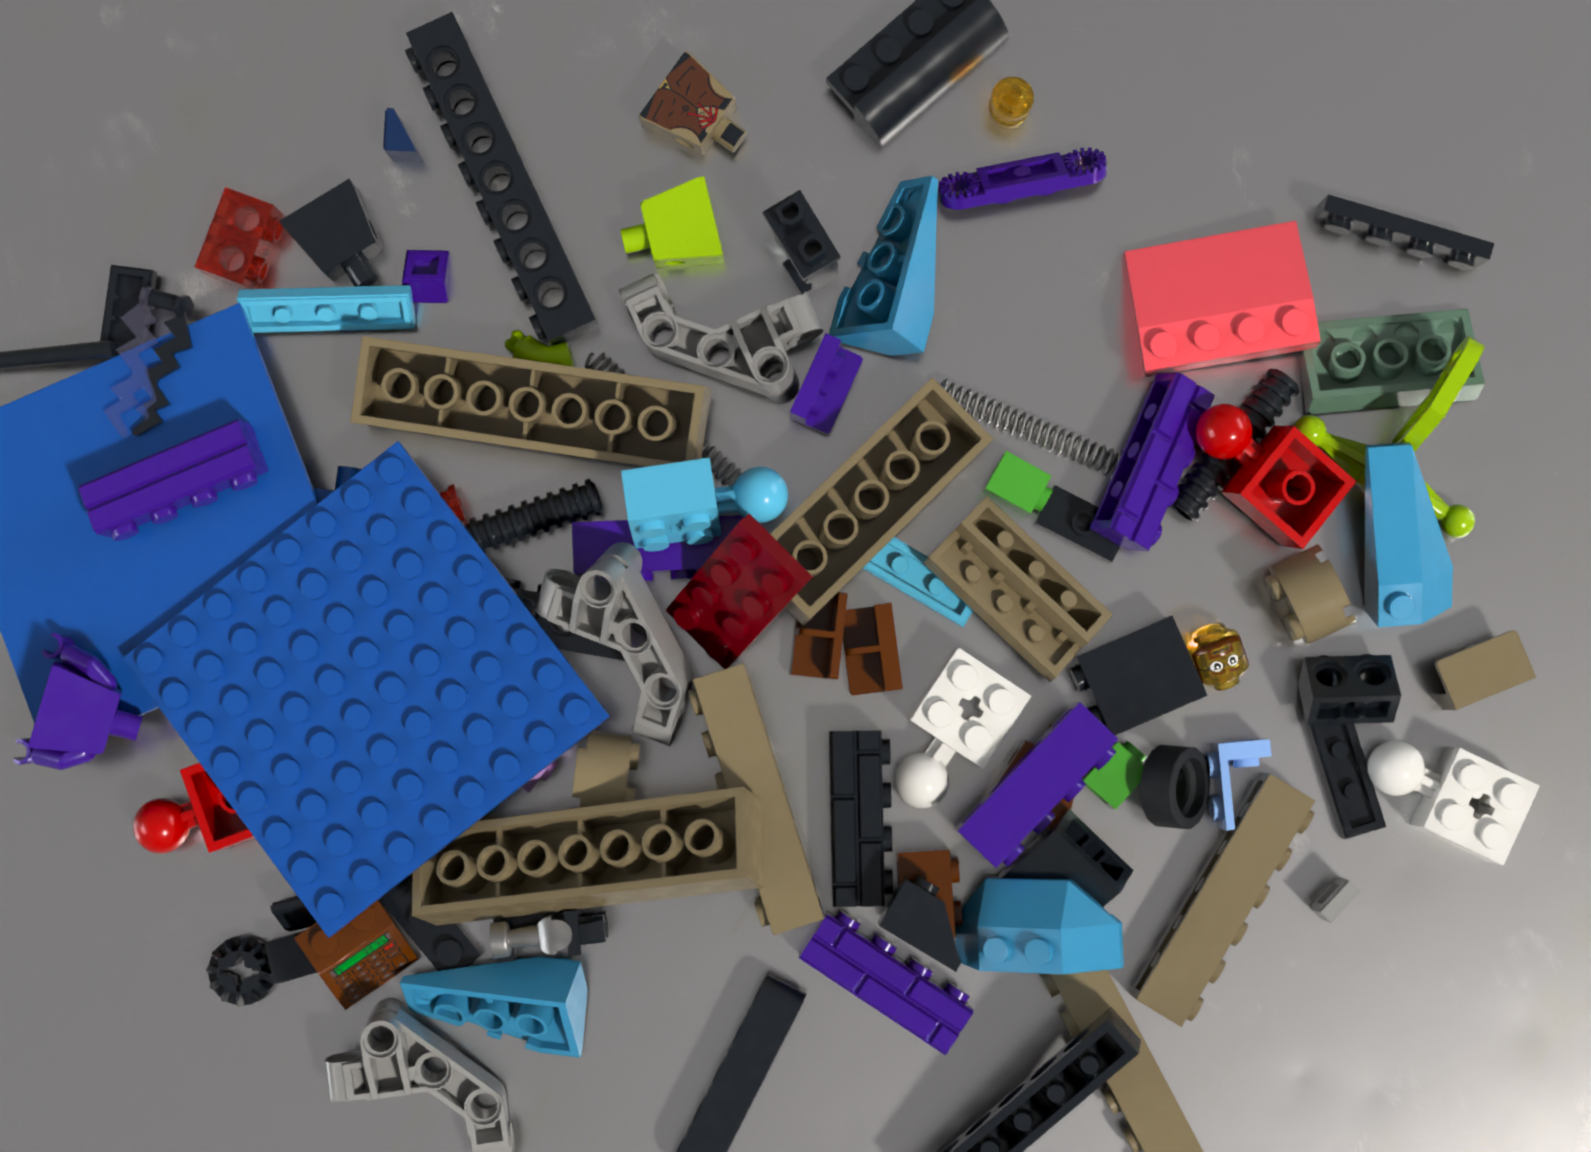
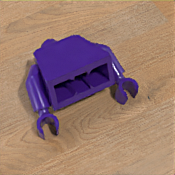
(76, 711)

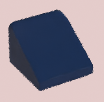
(397, 140)

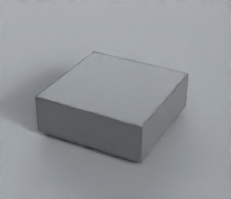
(1334, 899)

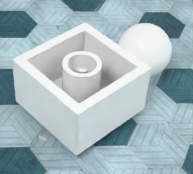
(922, 777)
(1444, 807)

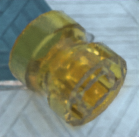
(1005, 109)

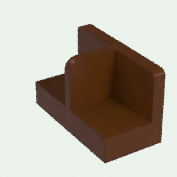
(819, 642)
(871, 650)

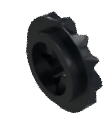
(226, 984)

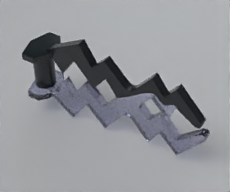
(146, 377)

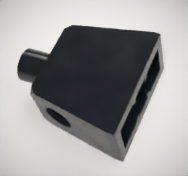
(337, 234)

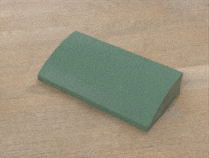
(1384, 361)

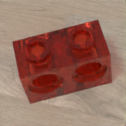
(227, 238)

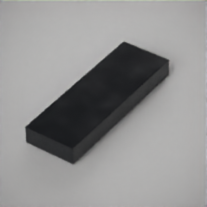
(1346, 778)

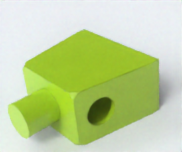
(677, 228)

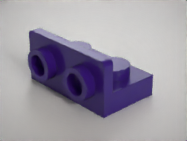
(826, 385)

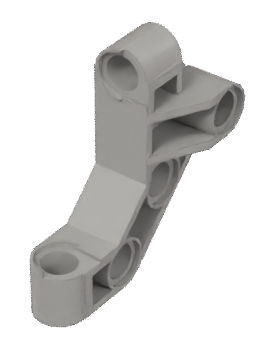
(754, 341)
(603, 609)
(394, 1066)

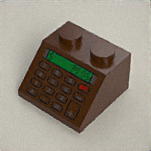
(358, 955)

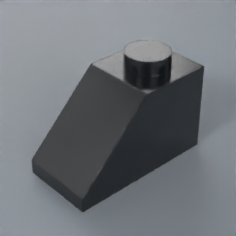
(921, 920)

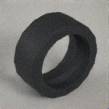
(1175, 786)

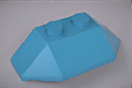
(1037, 928)

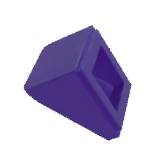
(427, 275)

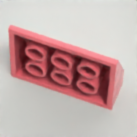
(1222, 299)

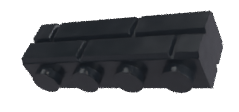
(857, 818)

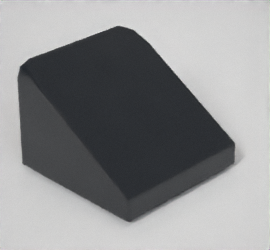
(292, 914)
(287, 959)

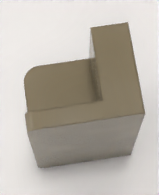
(1483, 670)

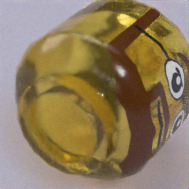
(1218, 656)

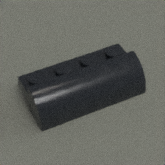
(916, 63)

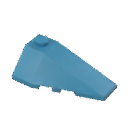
(895, 290)
(1404, 548)
(524, 998)

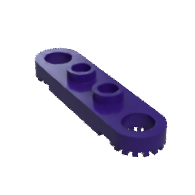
(1022, 179)

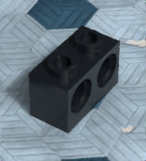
(1349, 689)

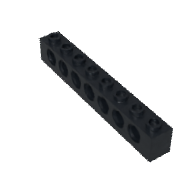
(445, 41)

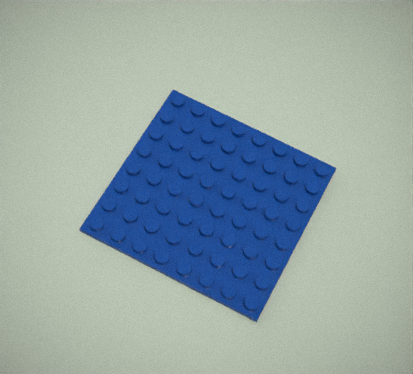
(122, 591)
(365, 688)

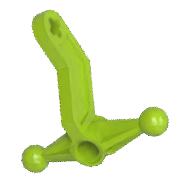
(1350, 455)

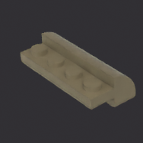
(1018, 589)

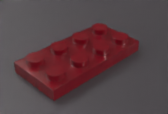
(738, 592)

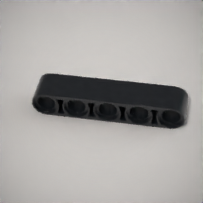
(743, 1067)

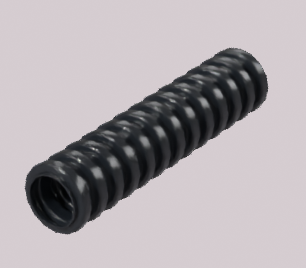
(1212, 472)
(535, 516)

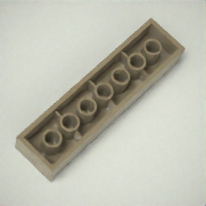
(529, 404)
(595, 858)

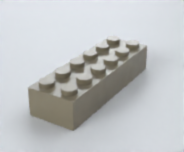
(878, 493)
(747, 761)

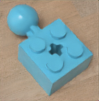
(682, 505)

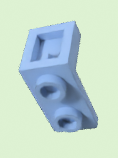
(1244, 754)

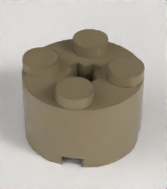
(1310, 595)
(604, 769)

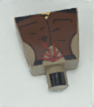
(692, 109)

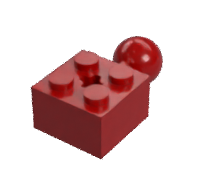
(1278, 462)
(165, 824)

